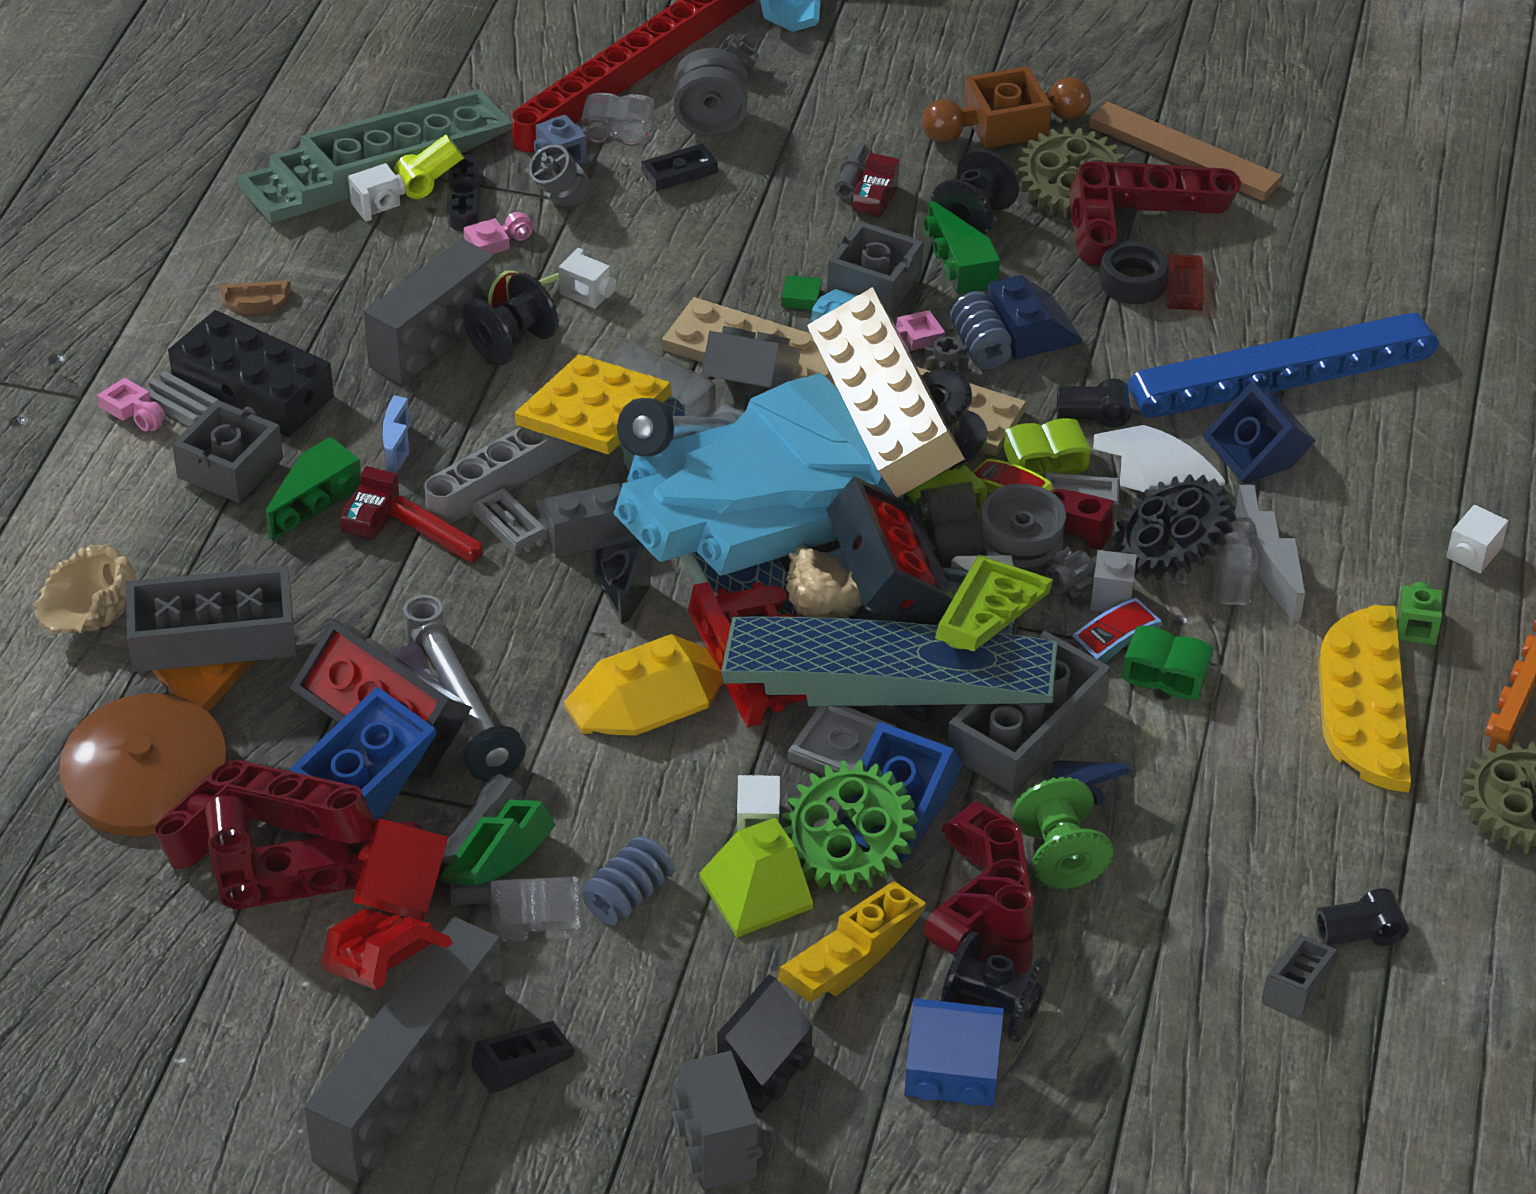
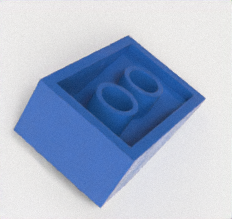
(371, 749)
(922, 766)

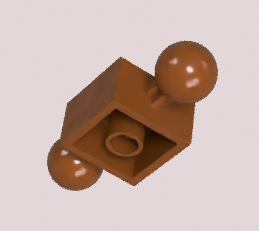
(1006, 108)

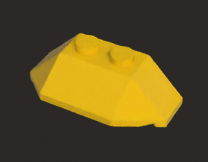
(645, 688)

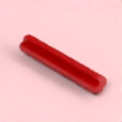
(436, 529)

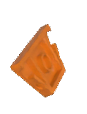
(203, 683)

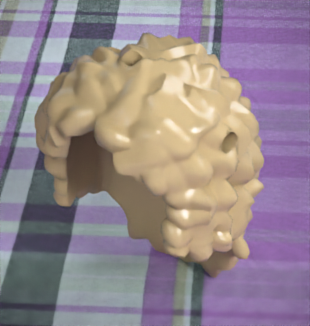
(821, 585)
(85, 591)

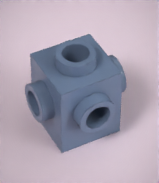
(564, 133)

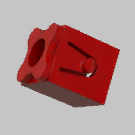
(399, 869)

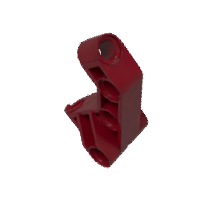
(995, 901)

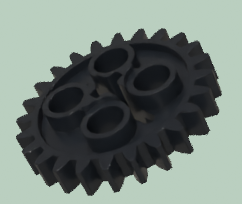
(1200, 520)

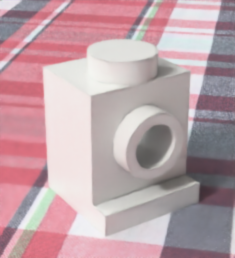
(375, 190)
(585, 279)

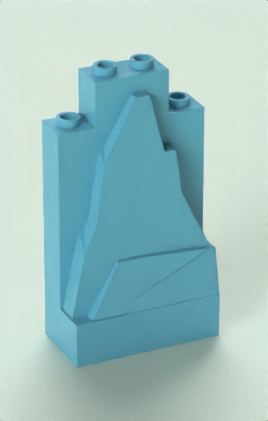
(751, 484)

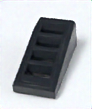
(500, 1072)

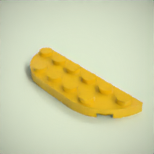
(1365, 697)

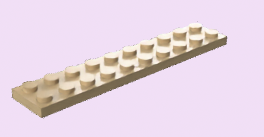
(690, 335)

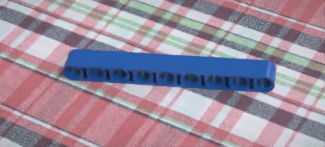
(1282, 364)

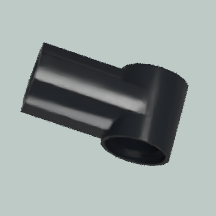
(1106, 402)
(1373, 917)

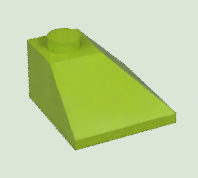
(757, 879)

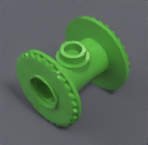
(1069, 852)

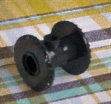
(982, 185)
(528, 309)
(953, 399)
(997, 984)

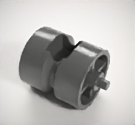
(559, 176)

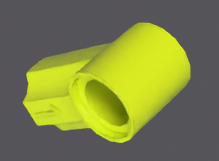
(421, 170)

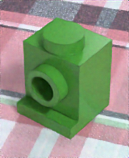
(1422, 604)

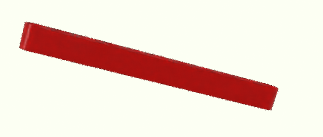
(622, 63)

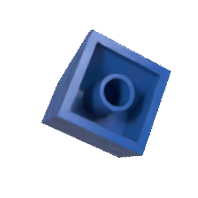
(953, 1052)

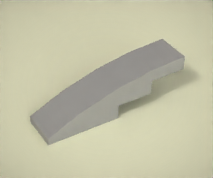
(1278, 556)

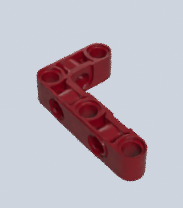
(1144, 187)
(268, 796)
(278, 871)

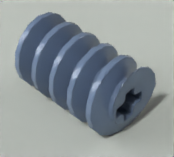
(981, 330)
(627, 879)

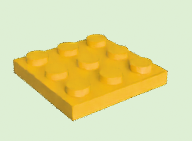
(586, 401)

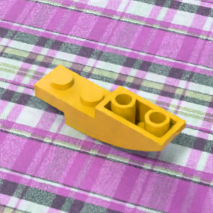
(855, 946)

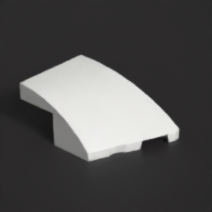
(1153, 457)

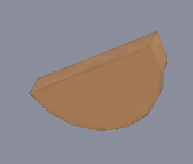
(255, 297)

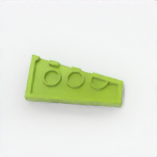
(988, 602)

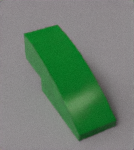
(500, 843)

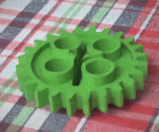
(881, 803)

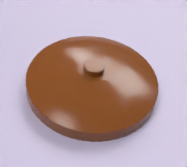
(138, 760)

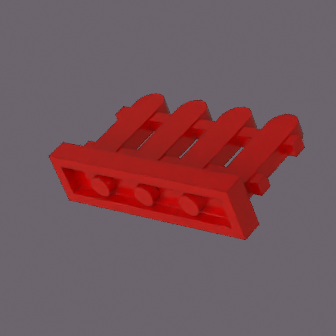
(713, 619)

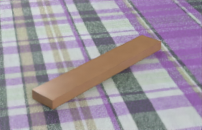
(1181, 148)

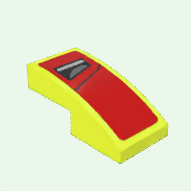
(1001, 473)

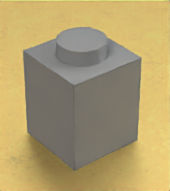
(1112, 579)

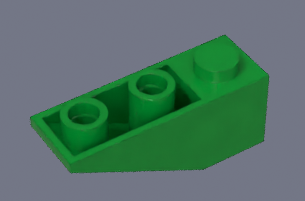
(965, 252)
(313, 484)

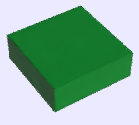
(801, 292)

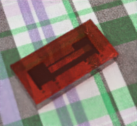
(1185, 282)

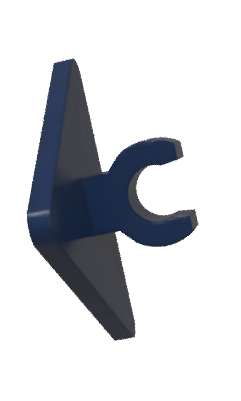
(1089, 773)

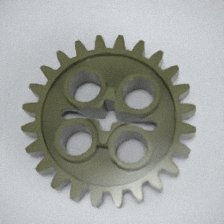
(1052, 163)
(1497, 795)

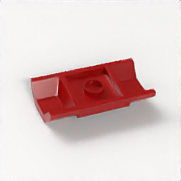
(373, 943)

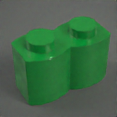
(1167, 662)

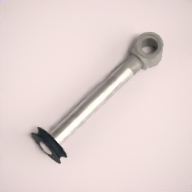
(648, 425)
(493, 747)

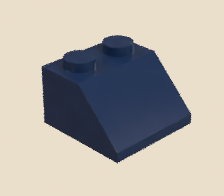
(1031, 317)
(1258, 435)

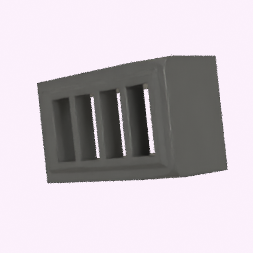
(1297, 980)

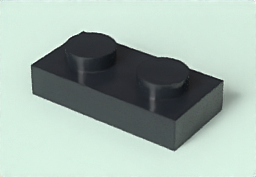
(679, 167)

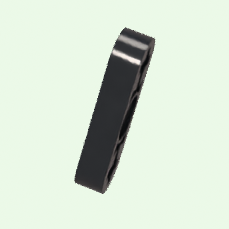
(463, 201)

